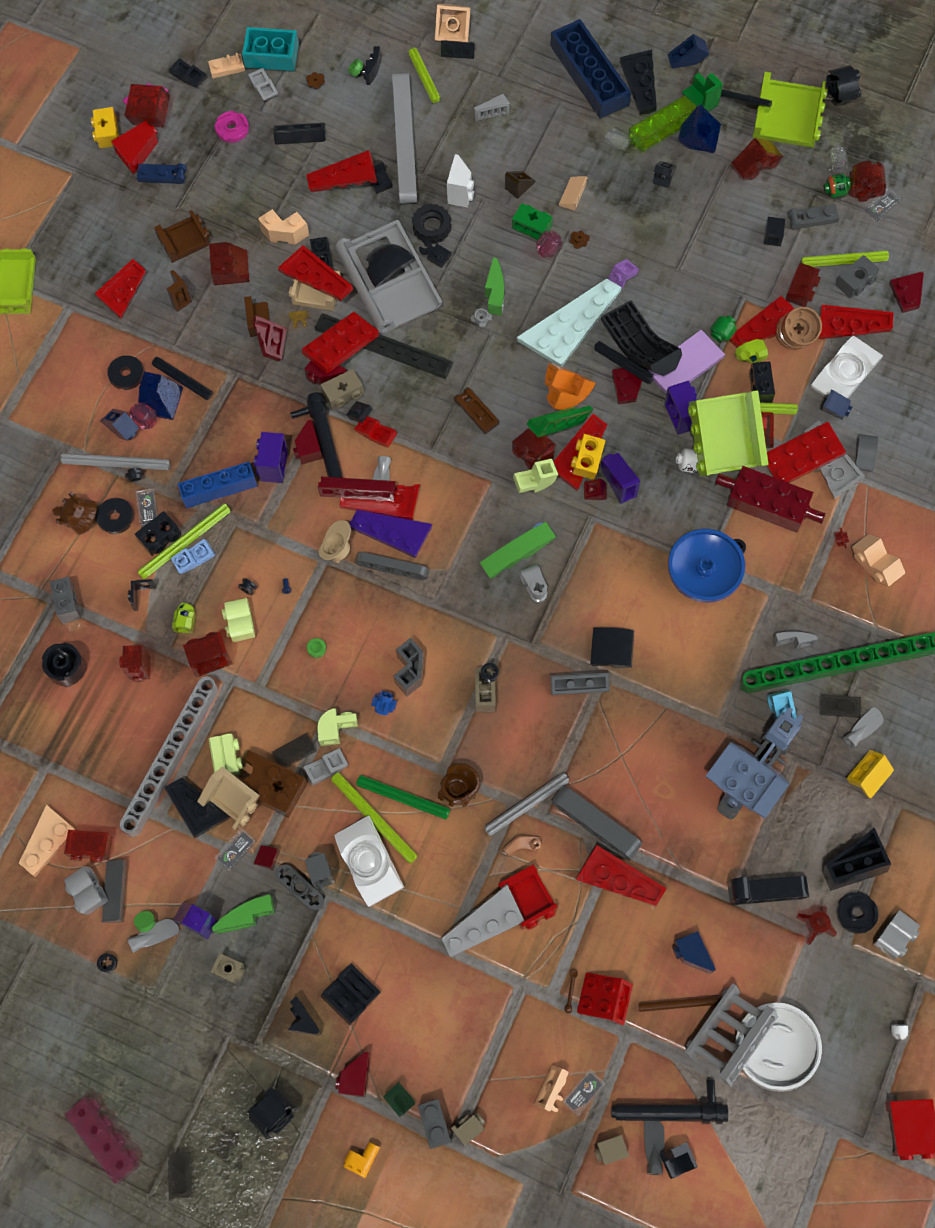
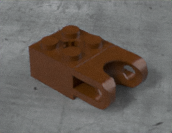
(267, 777)

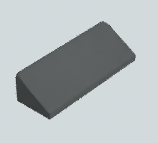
(579, 682)
(115, 891)

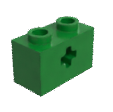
(531, 221)

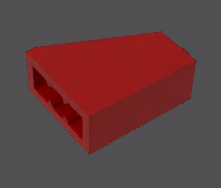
(135, 145)

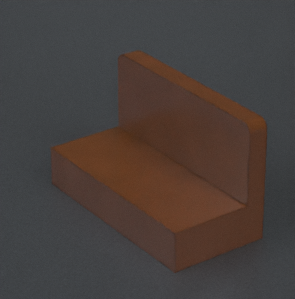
(178, 292)
(252, 310)

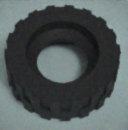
(431, 211)

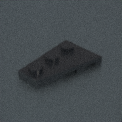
(195, 816)

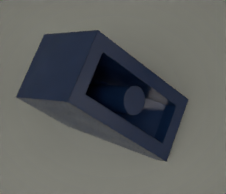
(688, 52)
(837, 405)
(120, 424)
(693, 953)

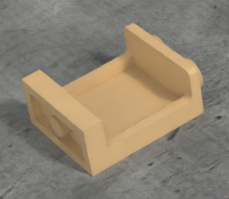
(307, 296)
(230, 796)

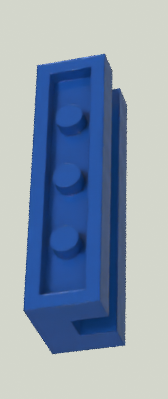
(217, 484)

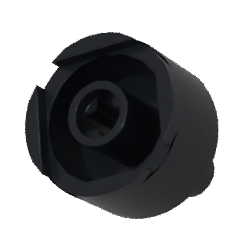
(843, 84)
(62, 654)
(272, 1112)

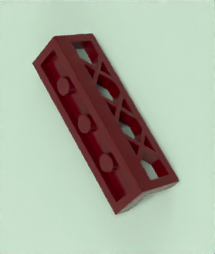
(357, 488)

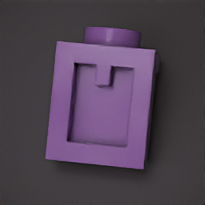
(622, 272)

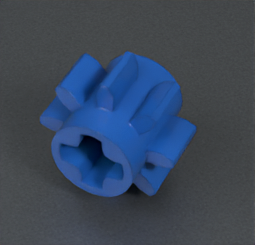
(384, 703)

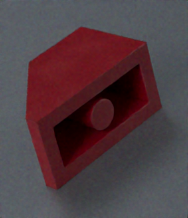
(317, 375)
(307, 445)
(354, 1077)

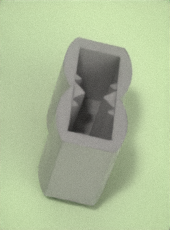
(85, 890)
(897, 935)

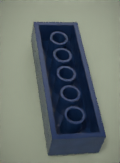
(590, 68)

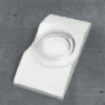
(847, 368)
(368, 861)

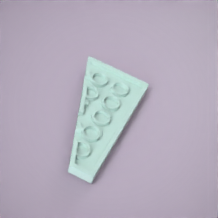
(566, 328)

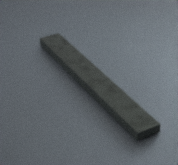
(397, 351)

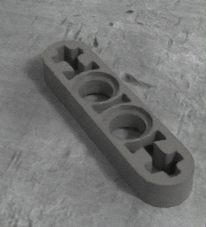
(391, 566)

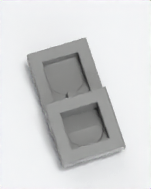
(262, 84)
(799, 639)
(325, 767)

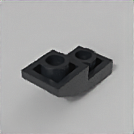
(372, 65)
(320, 248)

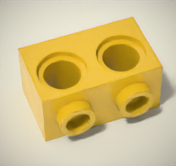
(592, 457)

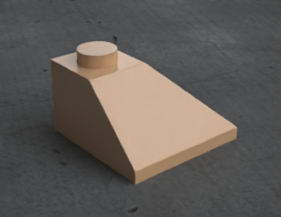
(452, 23)

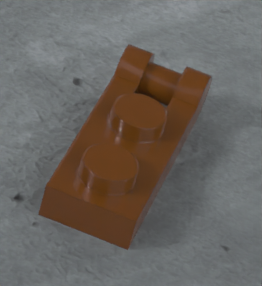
(476, 410)

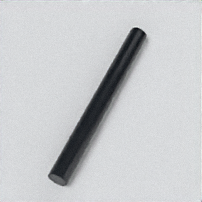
(746, 98)

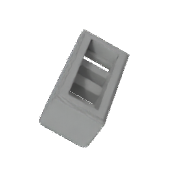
(492, 108)

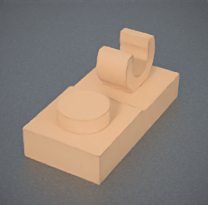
(226, 66)
(551, 1087)

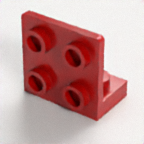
(605, 998)

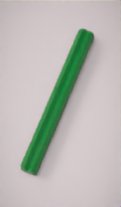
(403, 797)

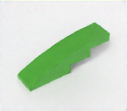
(518, 549)

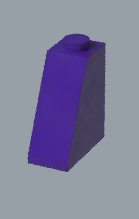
(620, 477)
(195, 919)

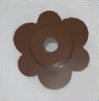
(315, 80)
(579, 239)

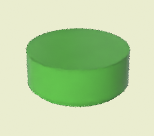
(355, 67)
(316, 648)
(144, 921)

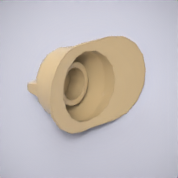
(335, 544)

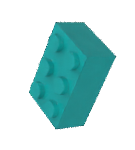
(270, 48)

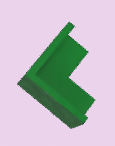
(704, 91)

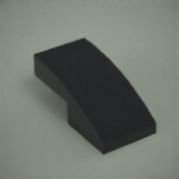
(188, 74)

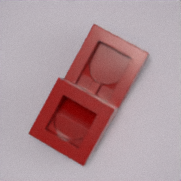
(376, 432)

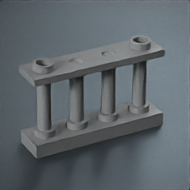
(752, 1036)

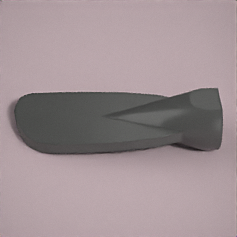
(654, 1146)

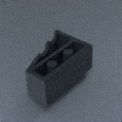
(858, 862)

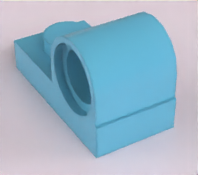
(781, 702)

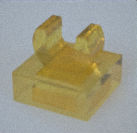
(298, 315)

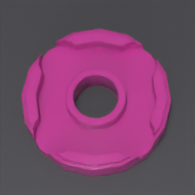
(234, 134)

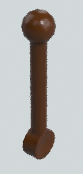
(573, 974)

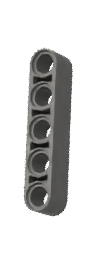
(596, 822)

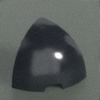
(386, 261)

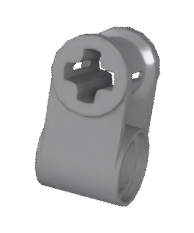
(534, 583)

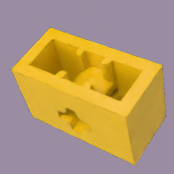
(105, 126)

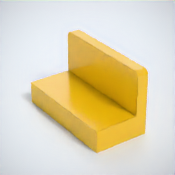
(871, 773)

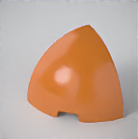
(566, 387)

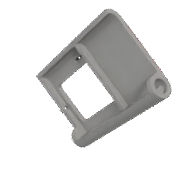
(398, 299)

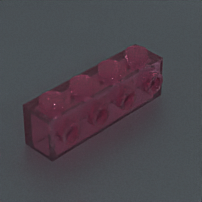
(102, 1140)

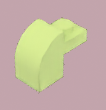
(538, 478)
(331, 723)

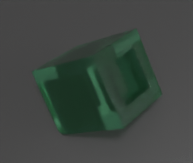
(399, 1100)

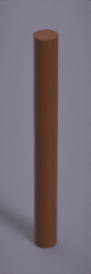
(676, 1004)

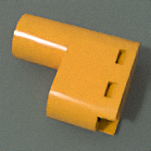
(361, 1164)

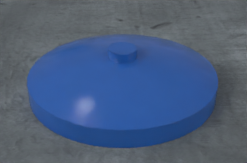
(706, 565)

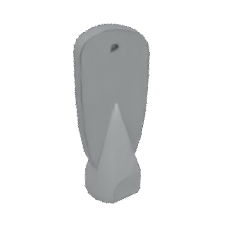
(382, 470)
(864, 727)
(160, 932)

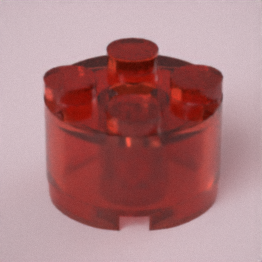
(867, 180)

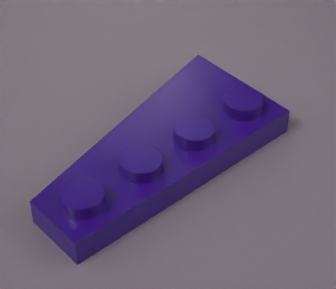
(395, 532)

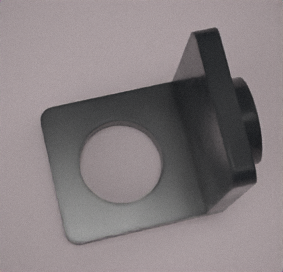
(135, 586)

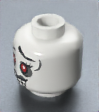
(687, 461)

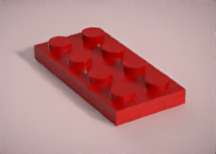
(340, 342)
(805, 453)

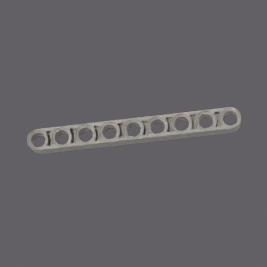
(404, 138)
(169, 765)

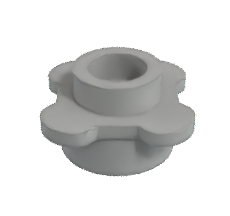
(481, 313)

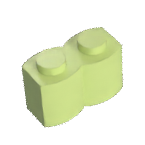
(239, 620)

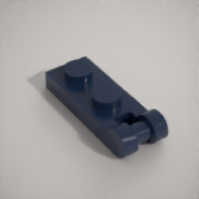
(161, 173)

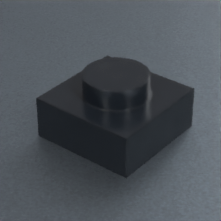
(359, 412)

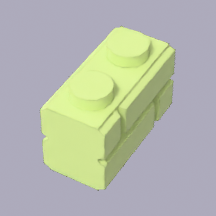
(224, 754)

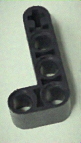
(767, 890)

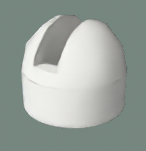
(899, 1030)

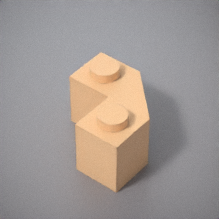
(289, 230)
(875, 560)

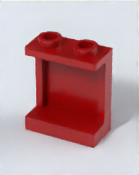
(530, 897)
(913, 1128)

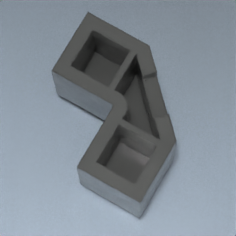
(410, 676)

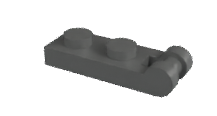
(813, 216)

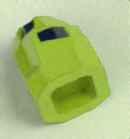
(752, 351)
(184, 619)

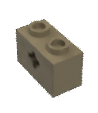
(342, 389)
(484, 692)

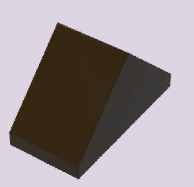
(517, 182)

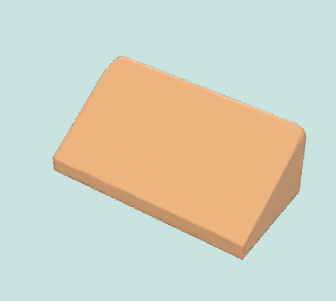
(573, 192)

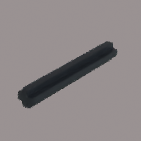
(624, 362)
(182, 378)

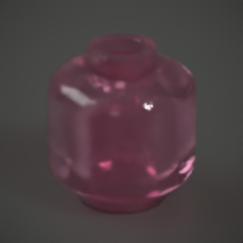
(548, 243)
(143, 416)

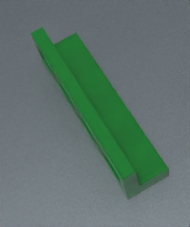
(558, 420)

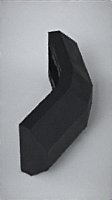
(639, 341)

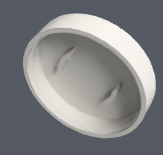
(787, 1052)

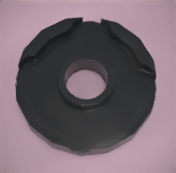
(123, 363)
(111, 506)
(853, 924)

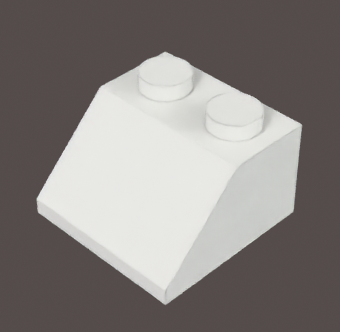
(459, 184)

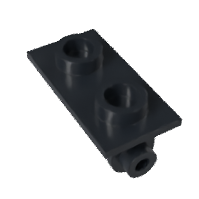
(457, 49)

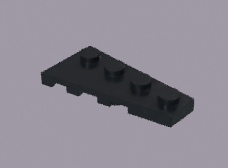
(640, 78)

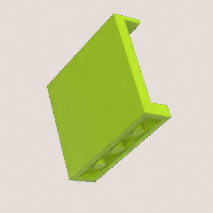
(793, 112)
(16, 280)
(728, 433)

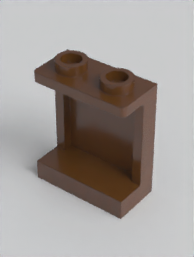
(183, 237)

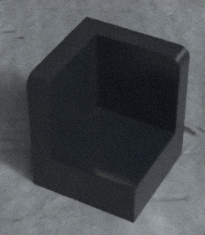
(774, 231)
(678, 1160)

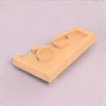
(45, 841)

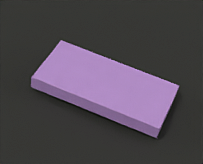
(698, 356)

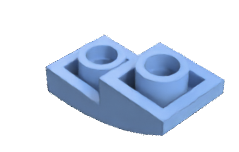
(193, 557)

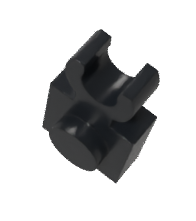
(437, 255)

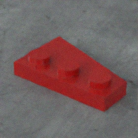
(121, 288)

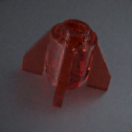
(813, 927)

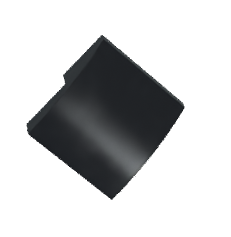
(612, 647)
(350, 994)

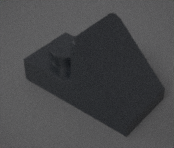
(664, 173)
(383, 181)
(306, 1024)

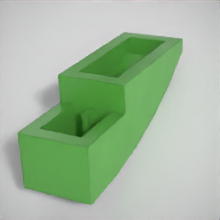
(495, 289)
(245, 915)

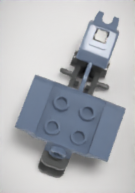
(749, 779)

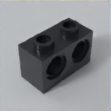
(762, 381)
(154, 529)

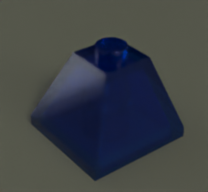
(700, 131)
(160, 394)

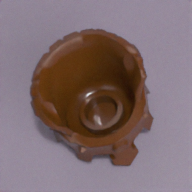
(76, 513)
(459, 784)

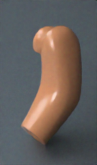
(522, 842)

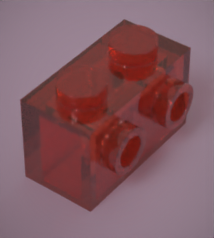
(802, 285)
(135, 663)
(88, 845)

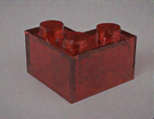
(755, 156)
(532, 448)

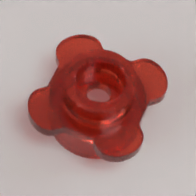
(842, 538)

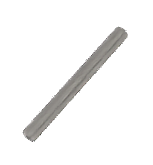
(115, 461)

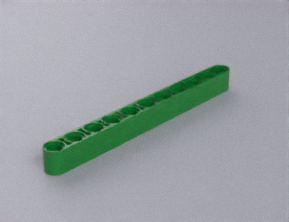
(836, 667)

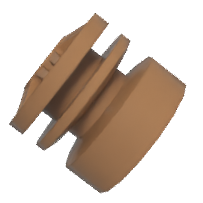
(803, 320)

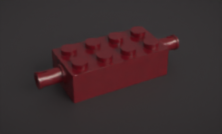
(770, 499)

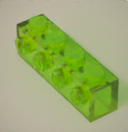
(661, 124)

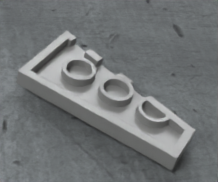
(840, 473)
(484, 922)

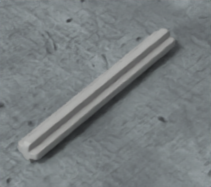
(526, 804)

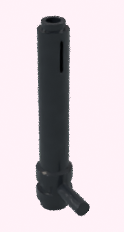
(319, 412)
(704, 1112)

